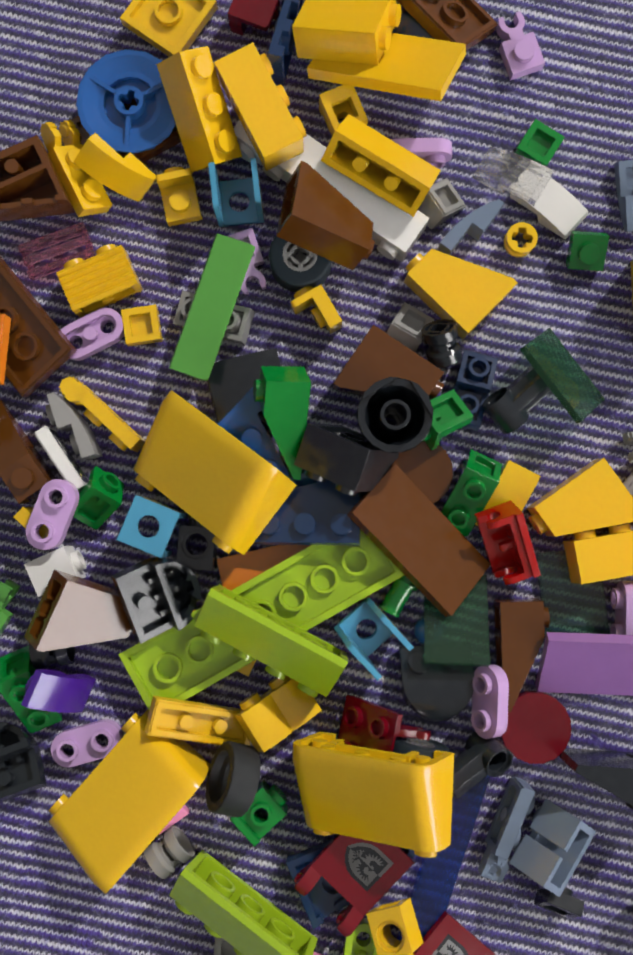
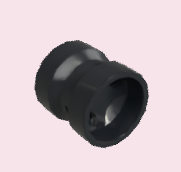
(442, 343)
(43, 660)

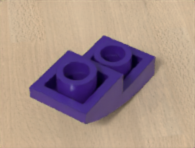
(57, 691)

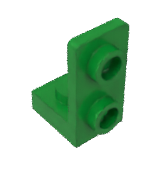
(472, 491)
(14, 675)

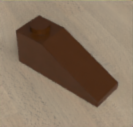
(20, 462)
(518, 638)

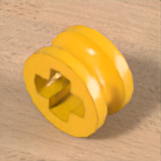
(529, 233)

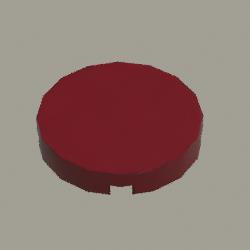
(537, 728)

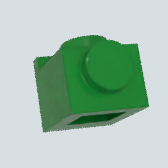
(270, 799)

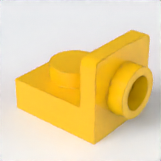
(179, 196)
(324, 310)

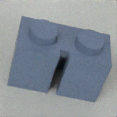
(552, 847)

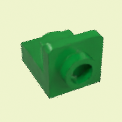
(448, 416)
(99, 498)

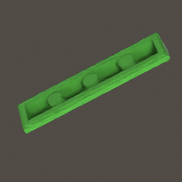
(211, 307)

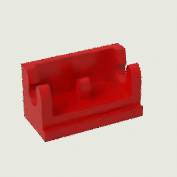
(507, 543)

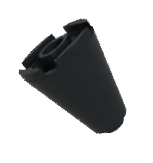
(402, 402)

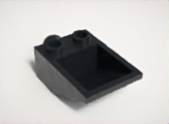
(605, 768)

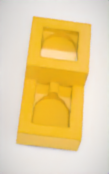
(123, 175)
(515, 485)

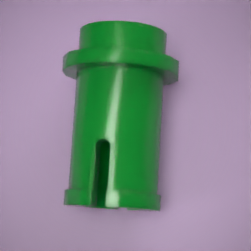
(397, 596)

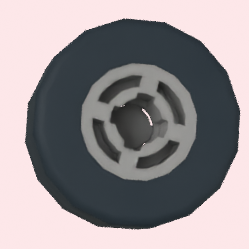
(297, 271)

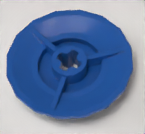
(117, 81)

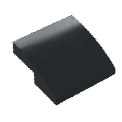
(235, 377)

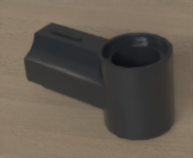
(511, 404)
(477, 761)

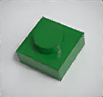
(539, 143)
(587, 250)

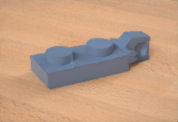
(506, 828)

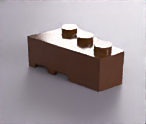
(30, 183)

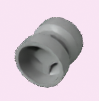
(169, 852)

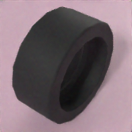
(233, 779)

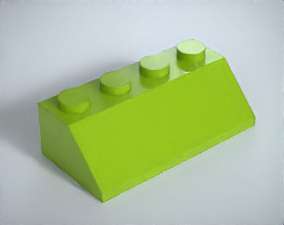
(271, 640)
(237, 911)

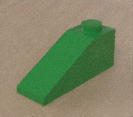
(285, 404)

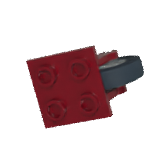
(381, 729)

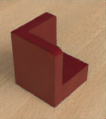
(253, 13)

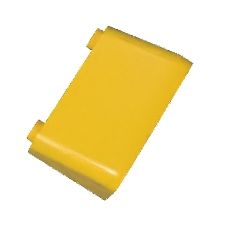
(210, 475)
(375, 793)
(127, 801)

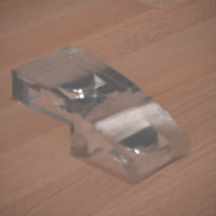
(514, 173)

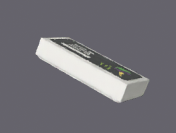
(61, 457)

